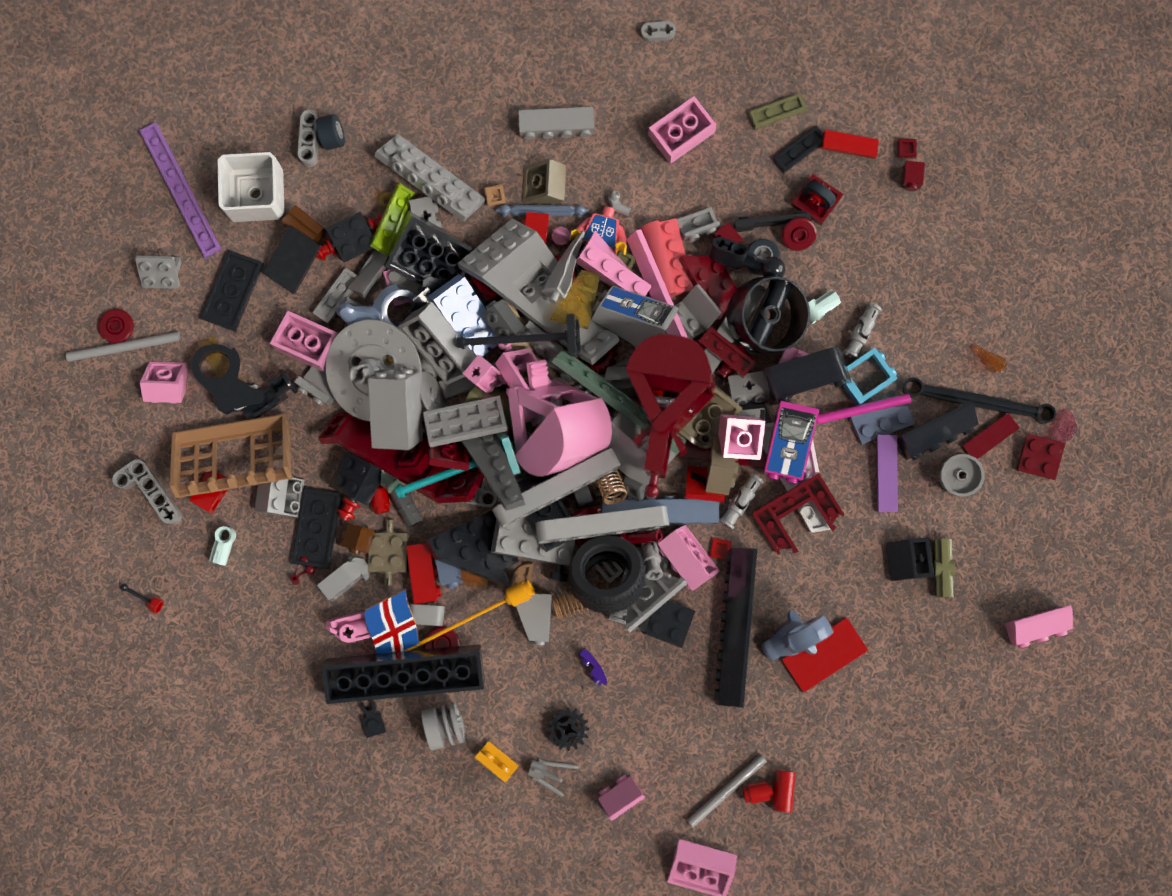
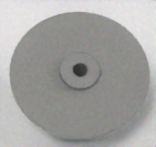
(431, 394)

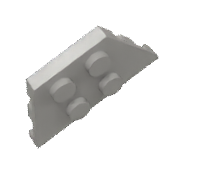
(653, 596)

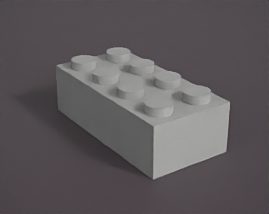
(437, 342)
(521, 542)

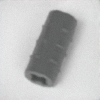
(407, 509)

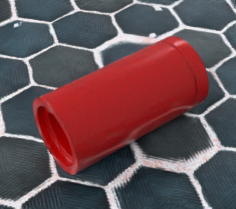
(784, 791)

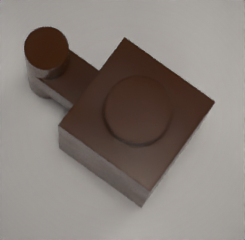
(356, 538)

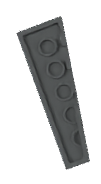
(494, 466)

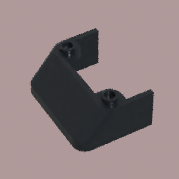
(807, 374)

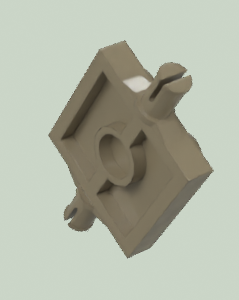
(388, 553)

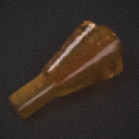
(994, 361)

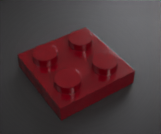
(1040, 456)

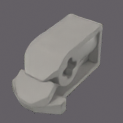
(344, 578)

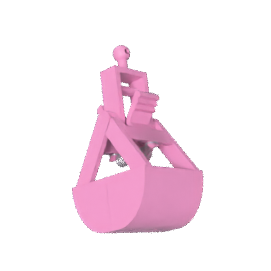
(567, 433)

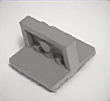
(159, 271)

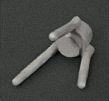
(539, 771)

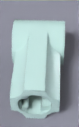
(822, 305)
(222, 548)

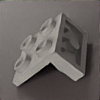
(697, 312)

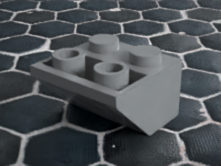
(280, 497)

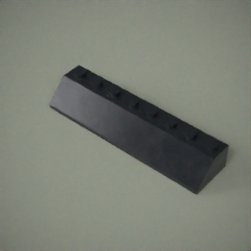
(737, 627)

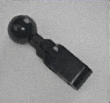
(737, 256)

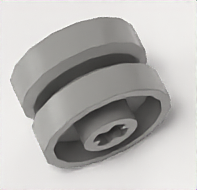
(970, 467)

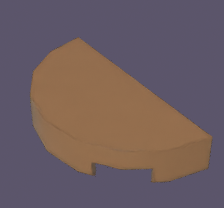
(523, 573)

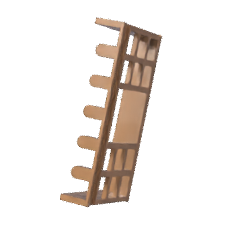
(227, 432)

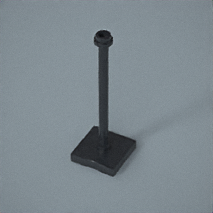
(571, 335)

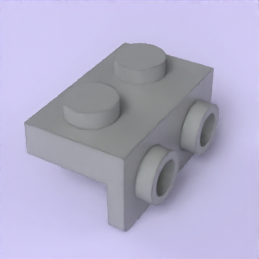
(698, 224)

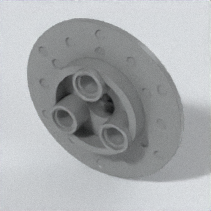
(373, 343)

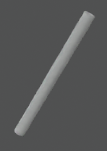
(123, 346)

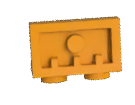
(497, 761)

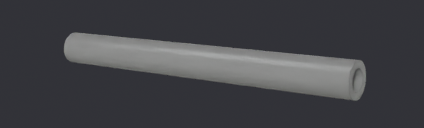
(729, 788)

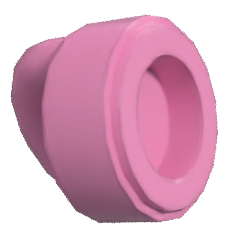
(561, 236)

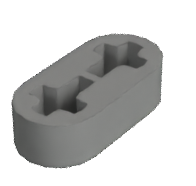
(660, 35)

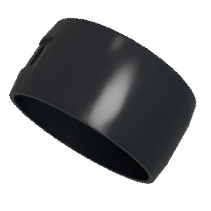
(772, 301)

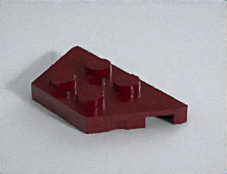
(711, 277)

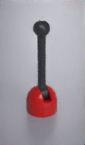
(153, 604)

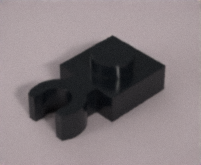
(373, 723)

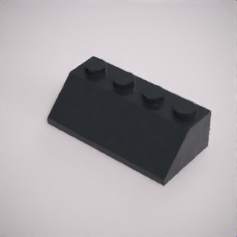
(938, 431)

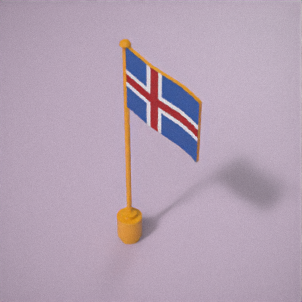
(395, 628)

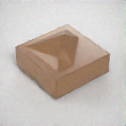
(494, 195)

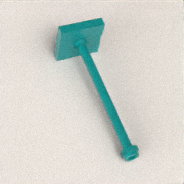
(506, 445)

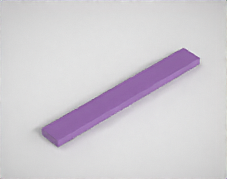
(180, 190)

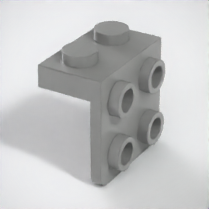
(316, 385)

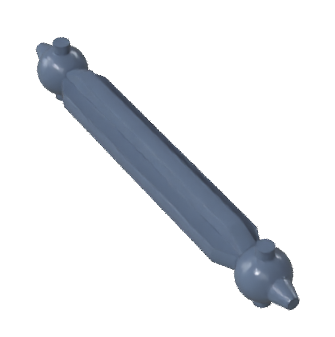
(520, 210)

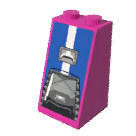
(790, 442)

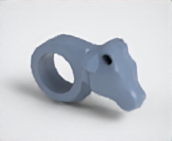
(378, 311)
(797, 636)

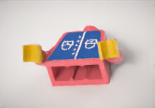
(606, 227)

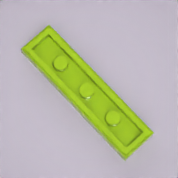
(392, 219)

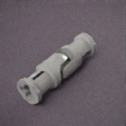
(863, 328)
(741, 499)
(651, 560)

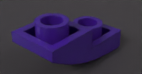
(597, 672)

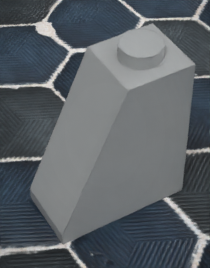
(536, 617)

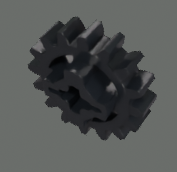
(572, 717)

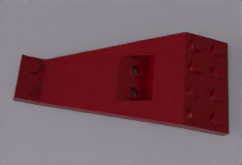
(401, 464)

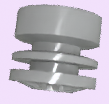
(439, 727)

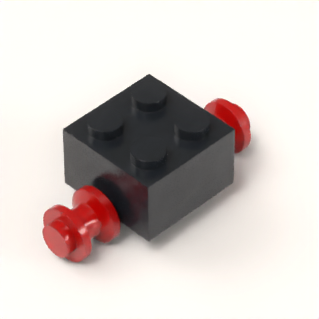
(349, 237)
(357, 480)

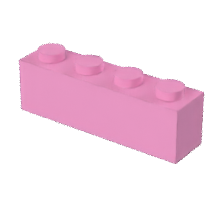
(602, 260)

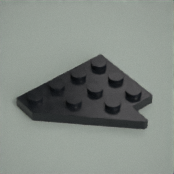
(470, 549)

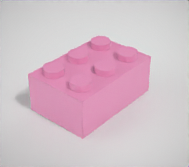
(682, 129)
(303, 340)

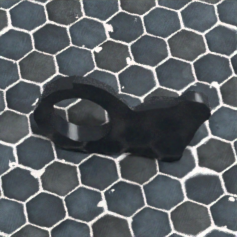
(228, 390)

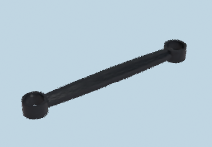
(980, 401)

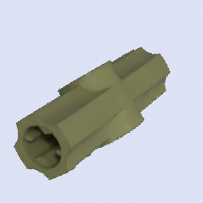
(943, 568)

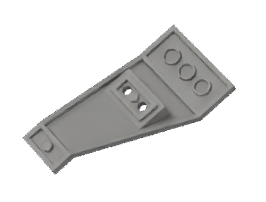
(517, 267)

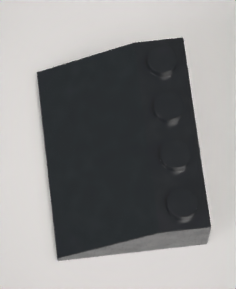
(426, 250)

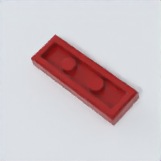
(850, 144)

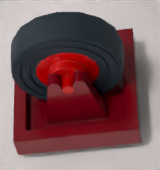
(817, 198)

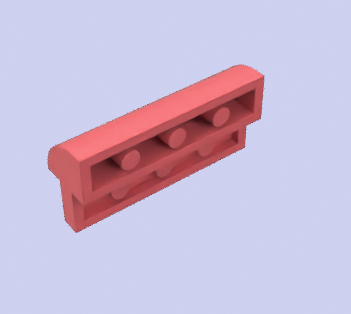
(666, 248)

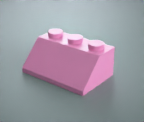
(688, 557)
(1040, 626)
(702, 868)

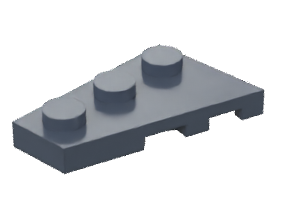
(881, 423)

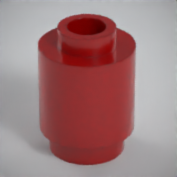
(380, 502)
(757, 792)

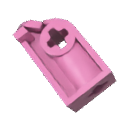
(484, 374)
(354, 621)

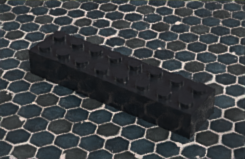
(403, 674)

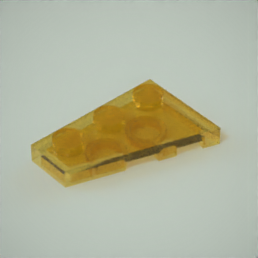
(579, 299)

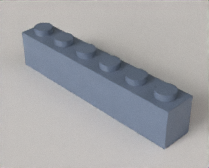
(679, 510)

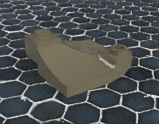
(708, 419)

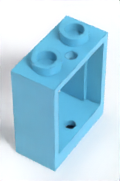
(853, 391)

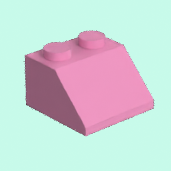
(164, 382)
(741, 436)
(620, 797)

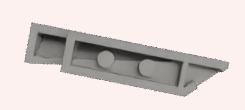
(369, 274)

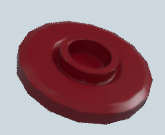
(799, 233)
(116, 326)
(448, 639)

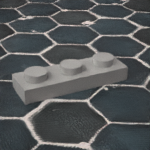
(327, 307)

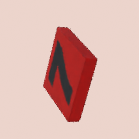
(696, 485)

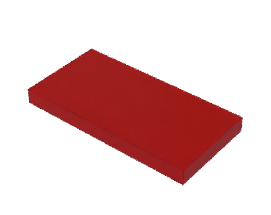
(832, 655)

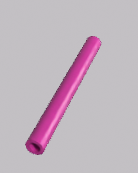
(864, 408)

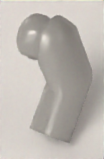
(615, 203)

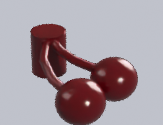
(308, 569)

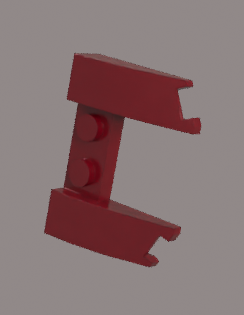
(810, 489)

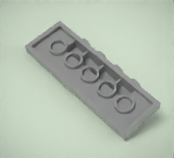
(430, 177)

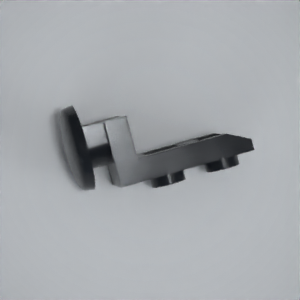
(273, 395)

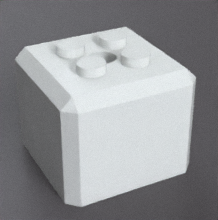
(241, 176)

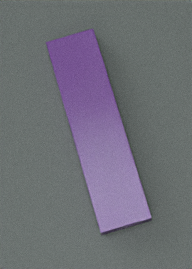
(887, 473)

